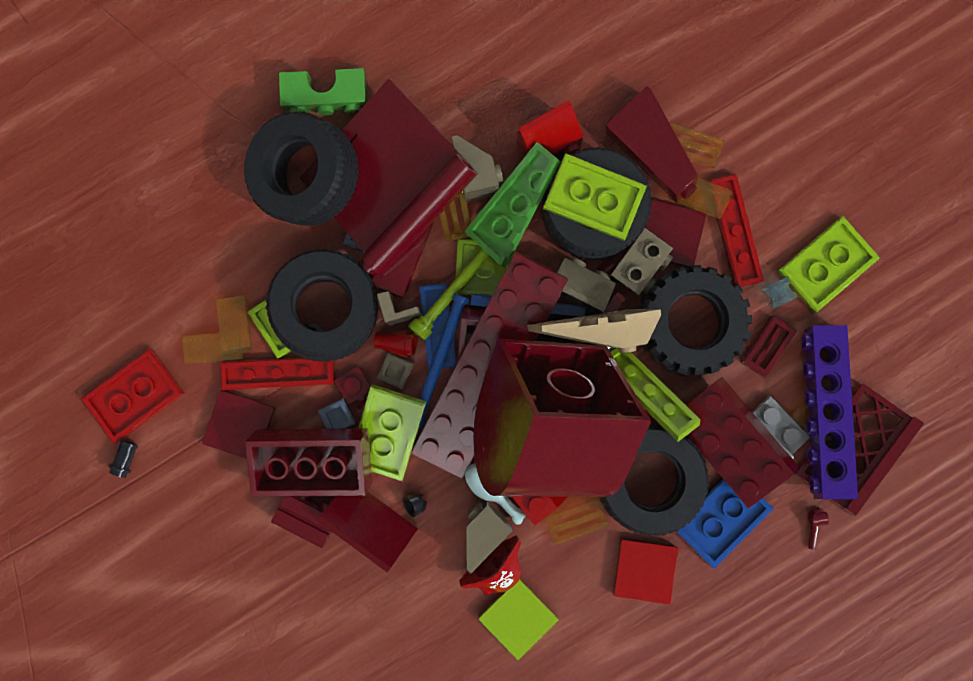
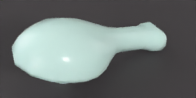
(473, 481)

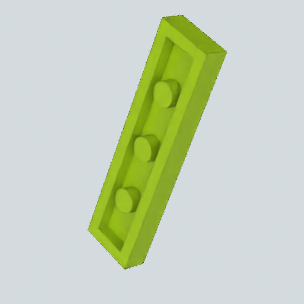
(656, 397)

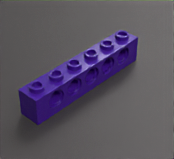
(839, 398)

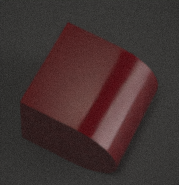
(555, 421)

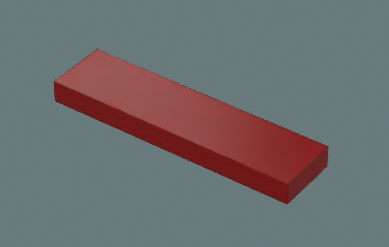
(738, 236)
(275, 373)

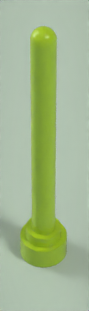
(423, 325)

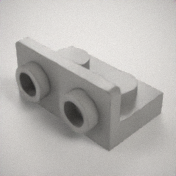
(780, 425)

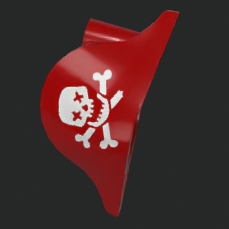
(498, 571)

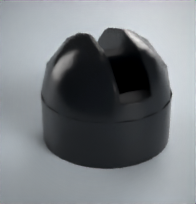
(414, 504)

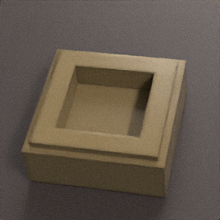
(395, 370)

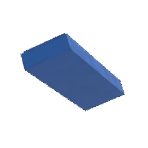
(429, 295)

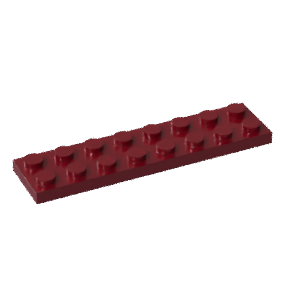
(520, 299)

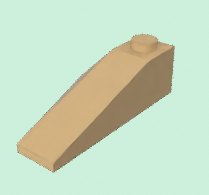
(612, 329)

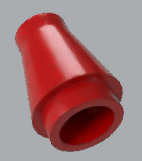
(397, 342)

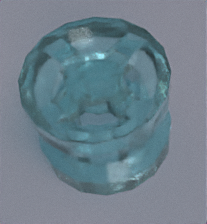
(779, 292)

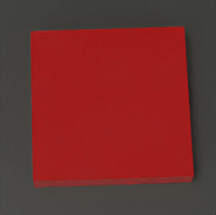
(645, 571)

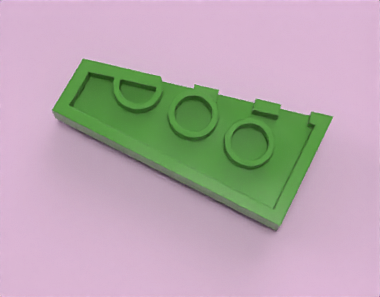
(509, 211)

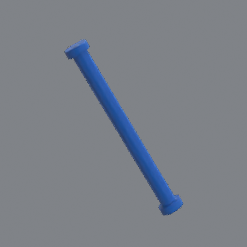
(442, 350)

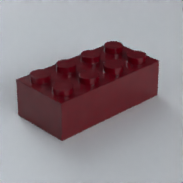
(738, 444)
(309, 462)

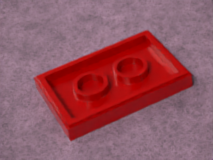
(132, 396)

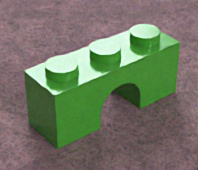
(346, 95)

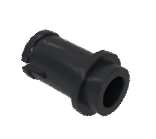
(123, 459)

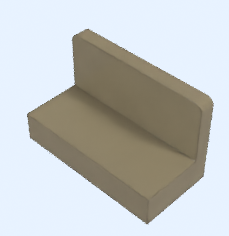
(390, 310)

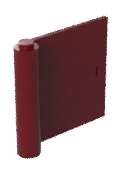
(403, 177)

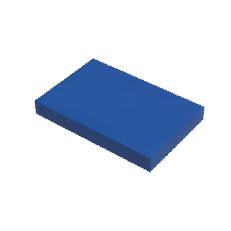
(722, 523)

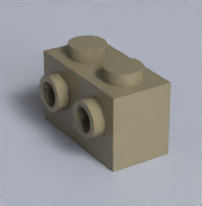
(642, 262)

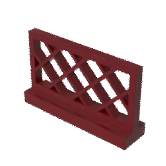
(883, 458)

